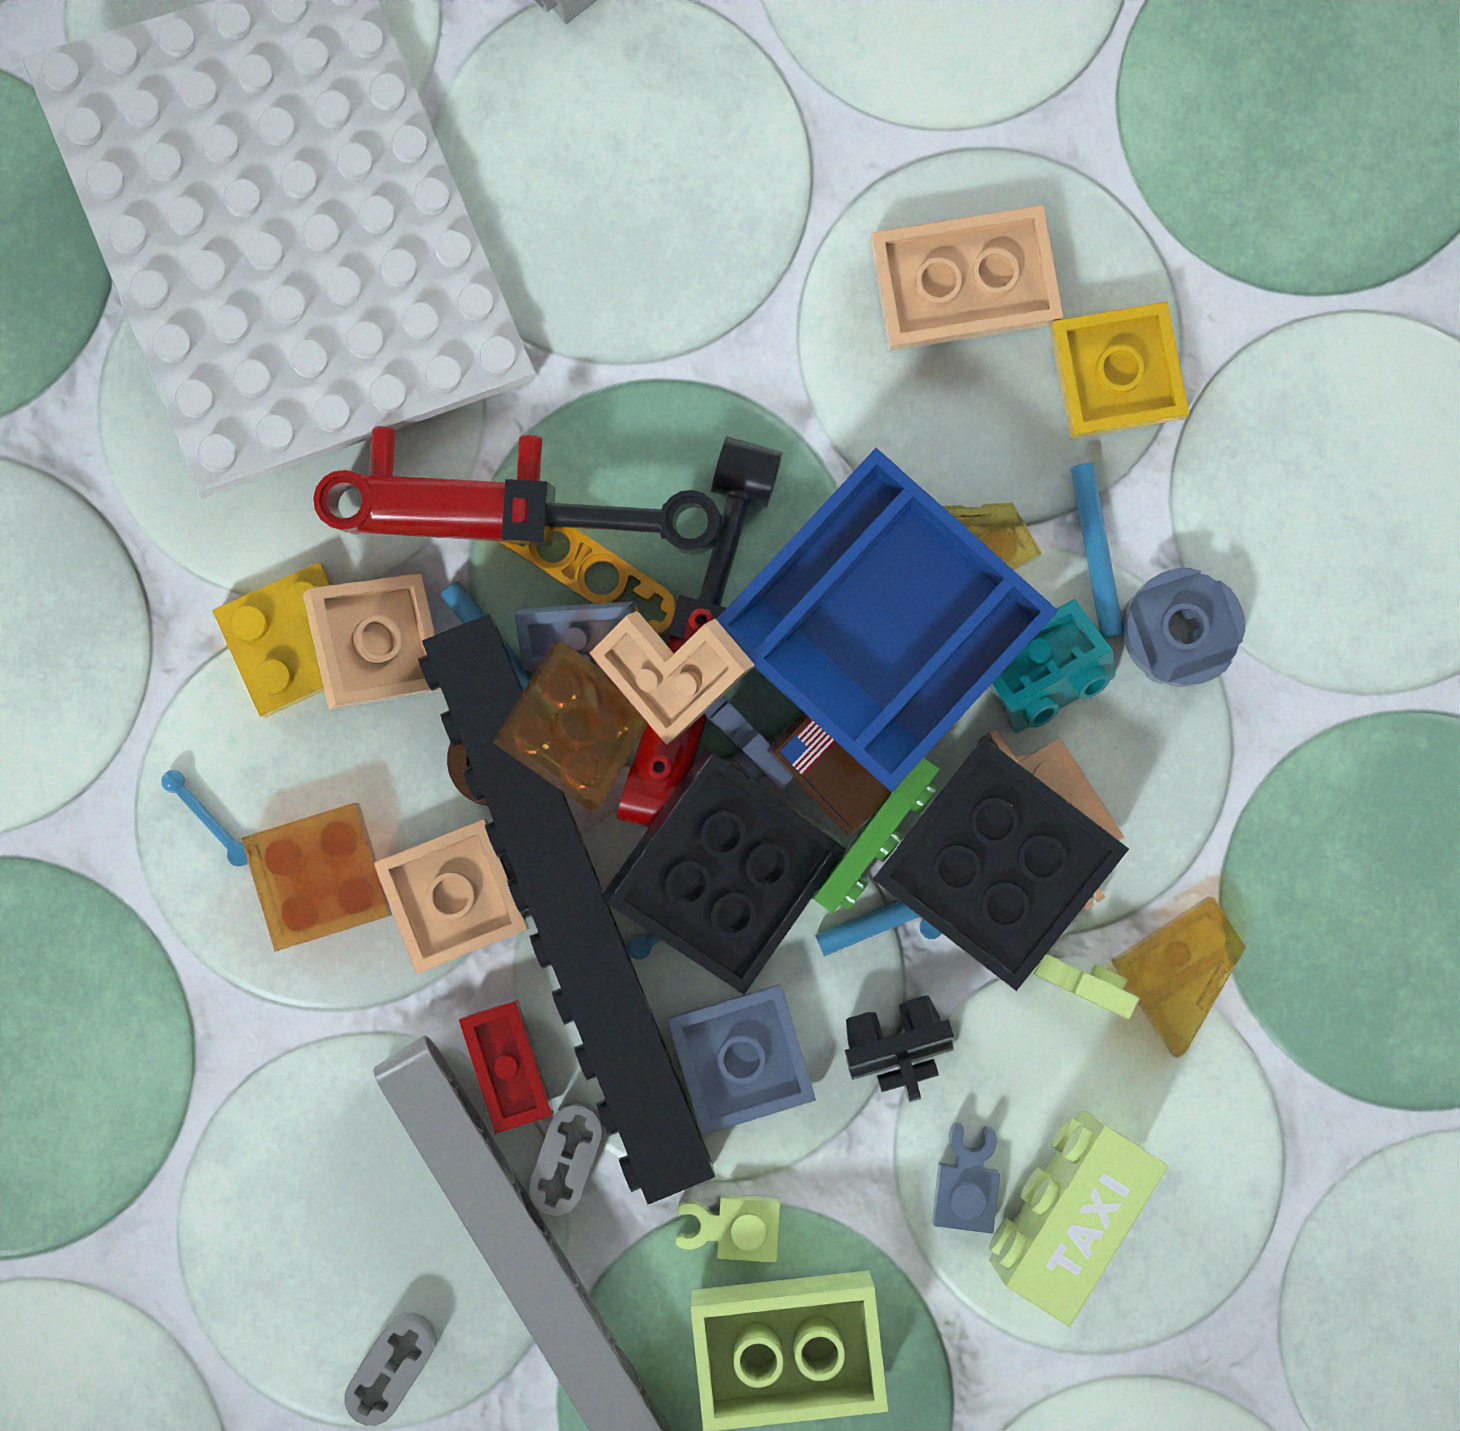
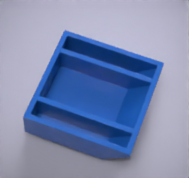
(885, 619)

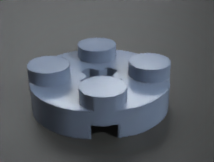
(1195, 596)

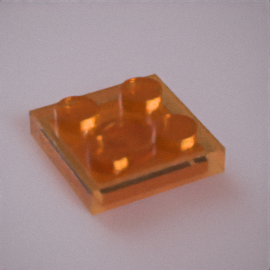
(572, 726)
(316, 876)

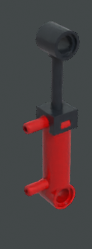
(746, 478)
(506, 511)

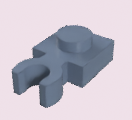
(752, 746)
(967, 1191)

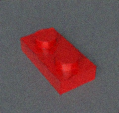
(506, 1066)

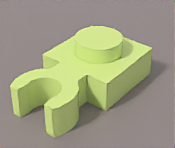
(1099, 987)
(743, 1227)

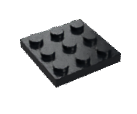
(1000, 863)
(723, 872)

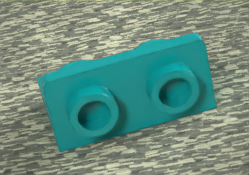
(1055, 669)

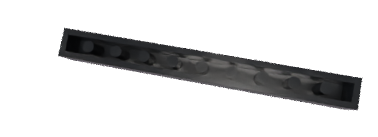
(571, 918)

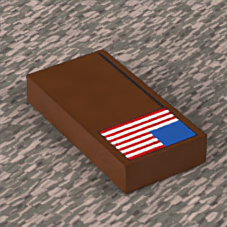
(828, 774)

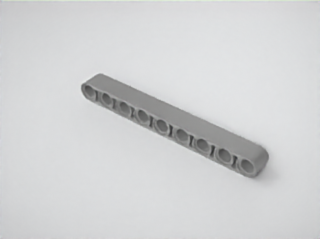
(516, 1241)

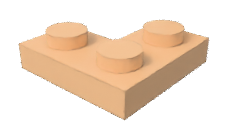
(670, 686)

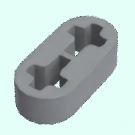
(579, 1163)
(379, 1361)

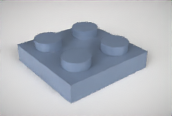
(741, 1059)

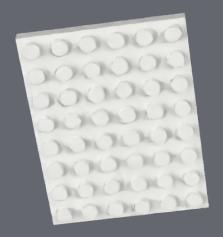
(278, 228)

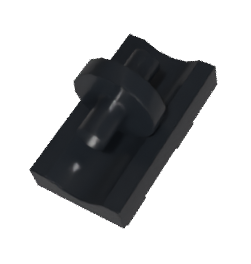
(923, 1039)

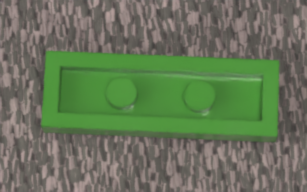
(877, 838)

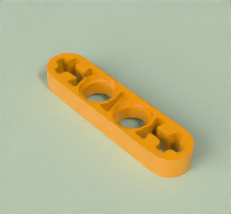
(581, 557)

